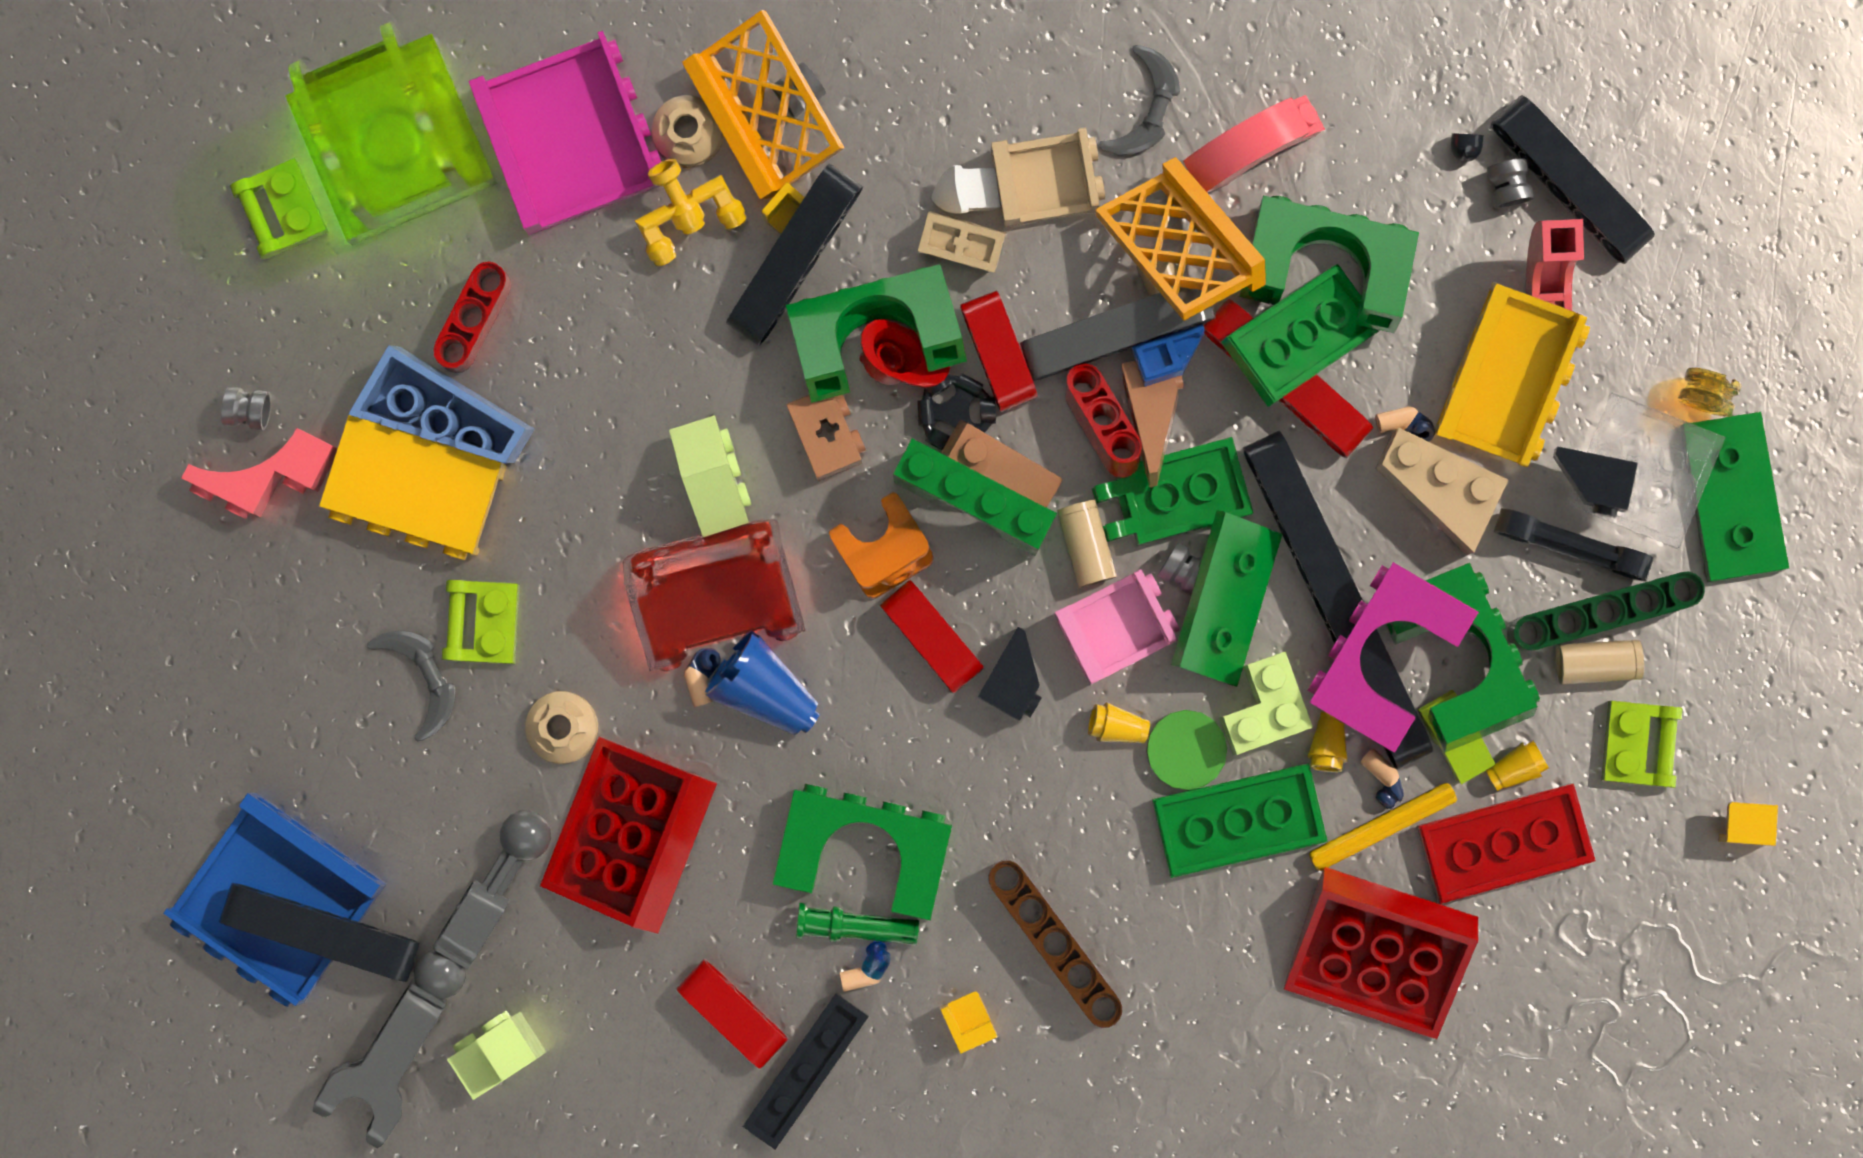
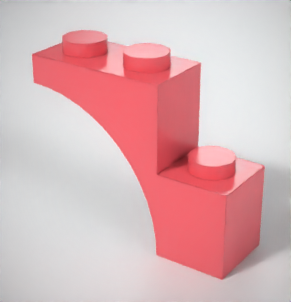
(301, 460)

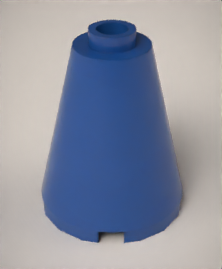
(762, 687)

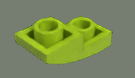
(1465, 760)

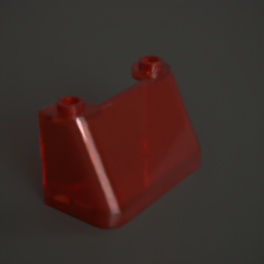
(711, 591)

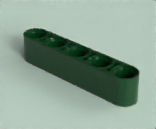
(1623, 605)

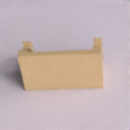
(962, 241)

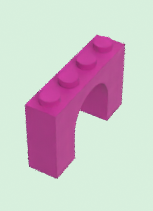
(1344, 689)

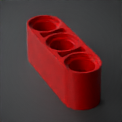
(472, 297)
(998, 351)
(1097, 403)
(931, 636)
(732, 1014)

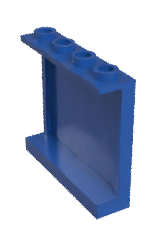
(285, 859)

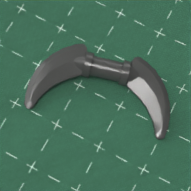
(1151, 130)
(441, 693)

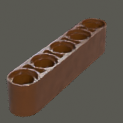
(1060, 962)

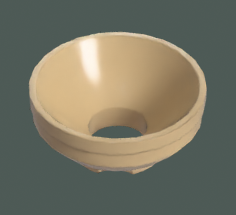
(687, 151)
(582, 733)

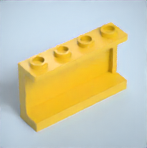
(1512, 374)
(411, 487)

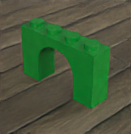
(1380, 249)
(912, 298)
(946, 480)
(1503, 695)
(919, 840)

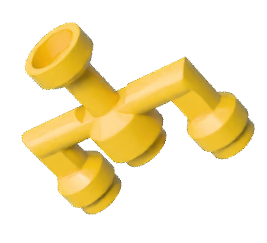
(684, 210)

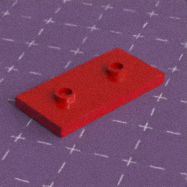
(1506, 843)

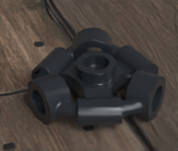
(955, 408)

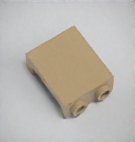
(1047, 178)

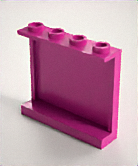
(567, 134)

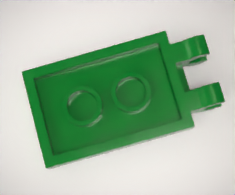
(1187, 494)

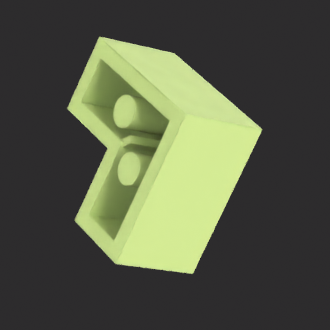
(710, 475)
(1277, 709)
(496, 1055)

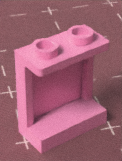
(1117, 626)

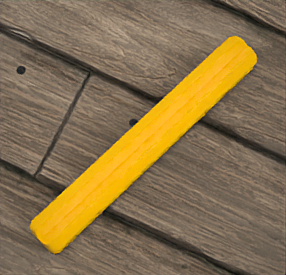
(1383, 826)

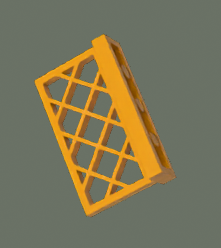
(734, 120)
(1212, 229)

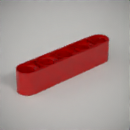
(1312, 402)

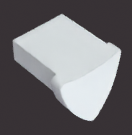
(967, 190)

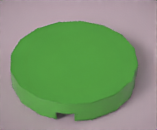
(1186, 750)

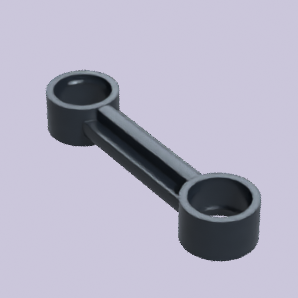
(1531, 530)

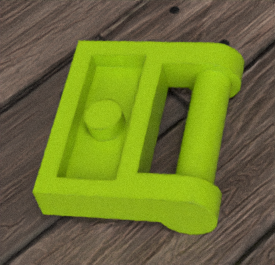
(292, 205)
(494, 622)
(1628, 743)

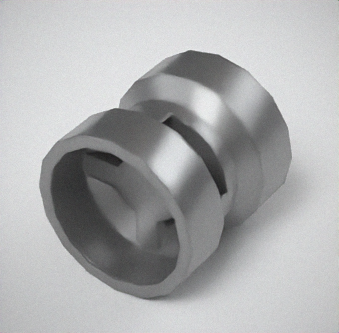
(796, 103)
(1510, 183)
(241, 407)
(1181, 568)

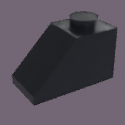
(1598, 479)
(1013, 680)

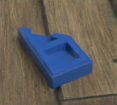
(1167, 355)

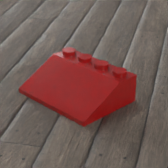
(628, 835)
(1382, 953)

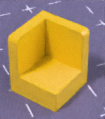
(782, 207)
(1751, 824)
(968, 1021)

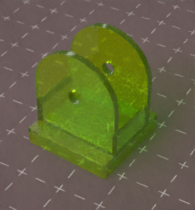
(388, 134)

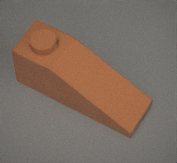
(1152, 415)
(1001, 463)

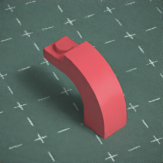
(1253, 141)
(1552, 258)

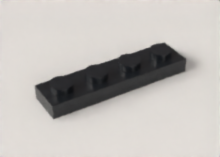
(805, 1071)

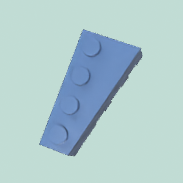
(430, 404)

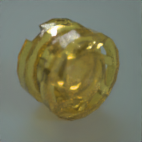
(1709, 392)

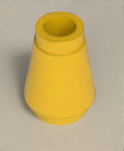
(1117, 725)
(1328, 745)
(1518, 766)

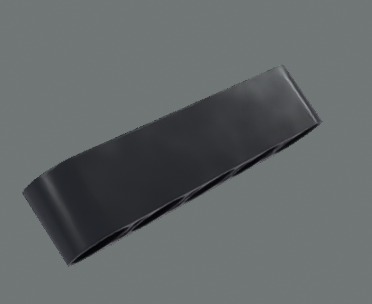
(1572, 179)
(794, 254)
(319, 932)

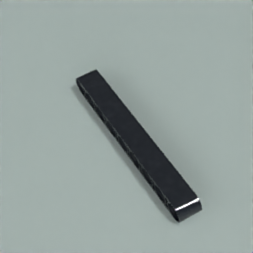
(1328, 576)

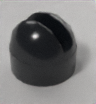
(1466, 146)

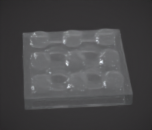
(1670, 471)

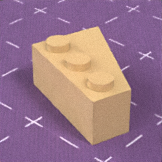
(1443, 486)

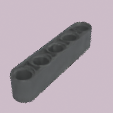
(1108, 334)

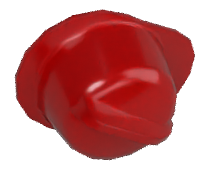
(895, 356)

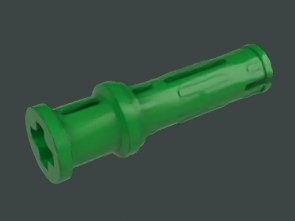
(838, 925)

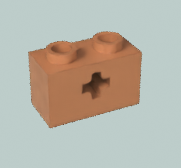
(825, 457)

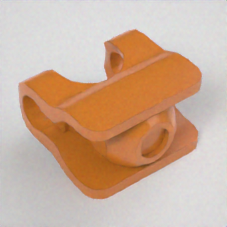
(892, 558)

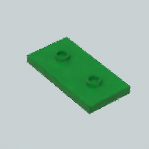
(1299, 335)
(1739, 504)
(1226, 598)
(1239, 820)

